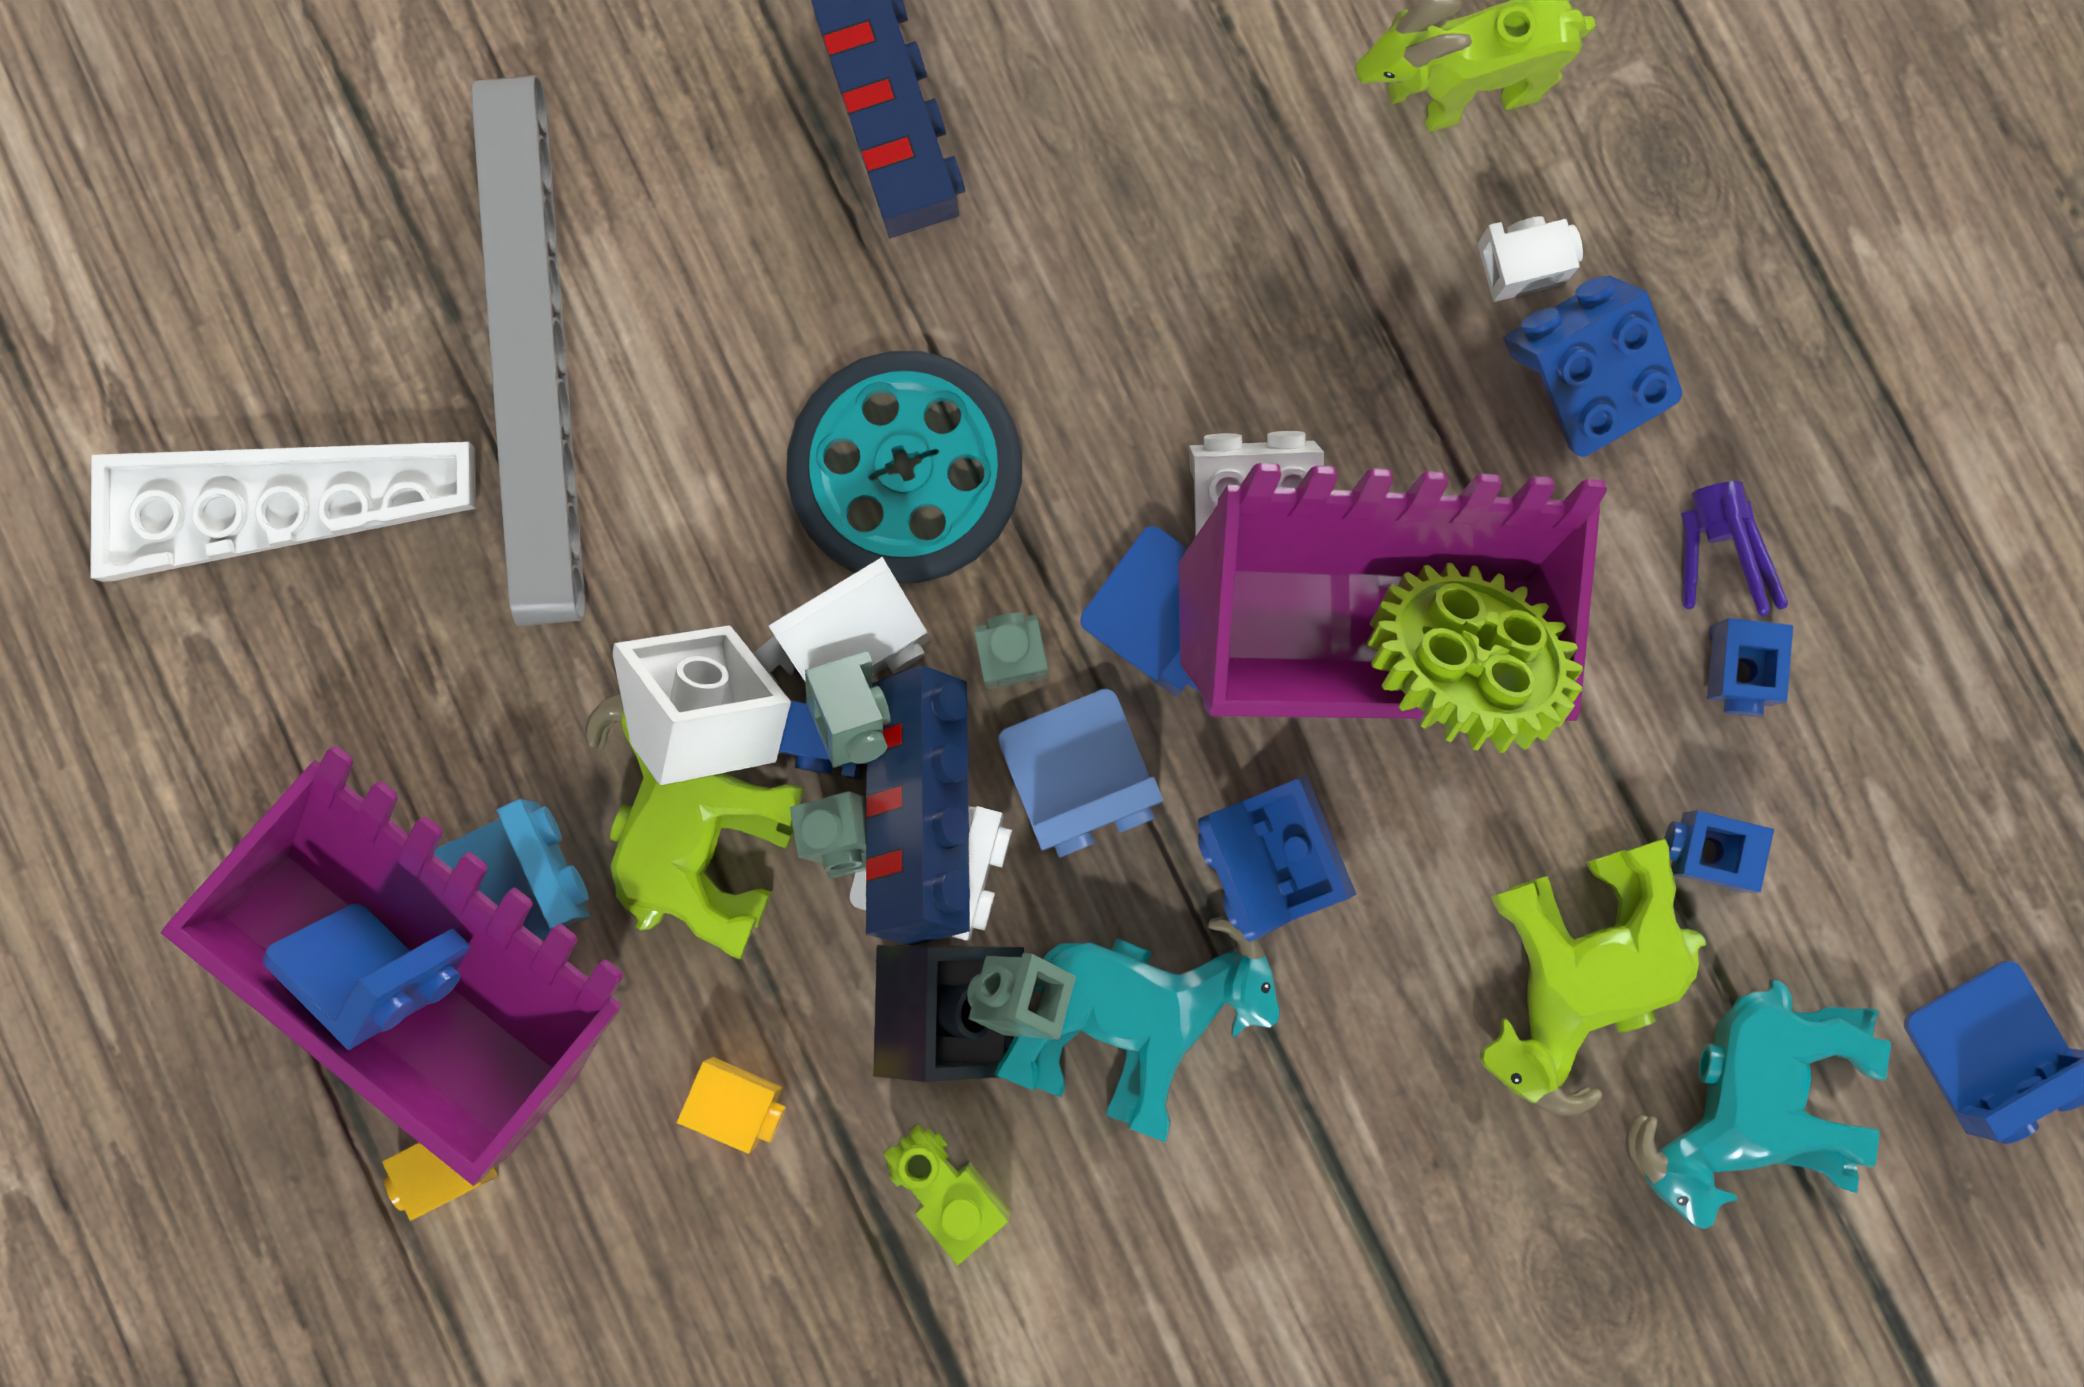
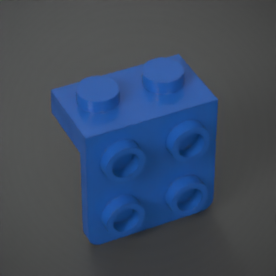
(1599, 361)
(1140, 610)
(1274, 858)
(361, 974)
(1997, 1054)

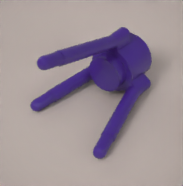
(1724, 516)

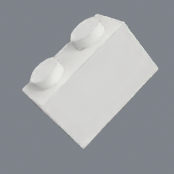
(852, 618)
(699, 704)

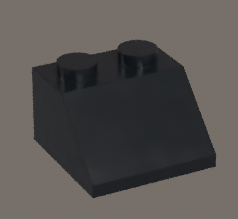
(925, 1013)

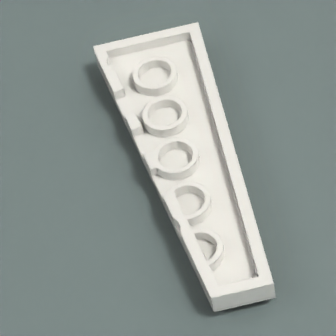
(229, 503)

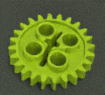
(1475, 657)

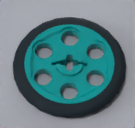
(916, 382)

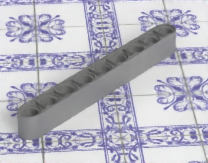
(528, 351)

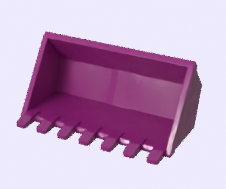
(1292, 576)
(458, 1072)

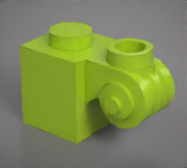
(954, 1204)

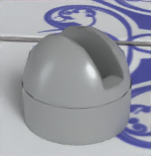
(771, 655)

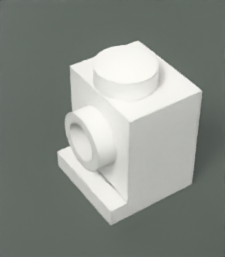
(1529, 256)

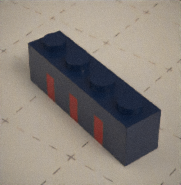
(888, 112)
(919, 812)

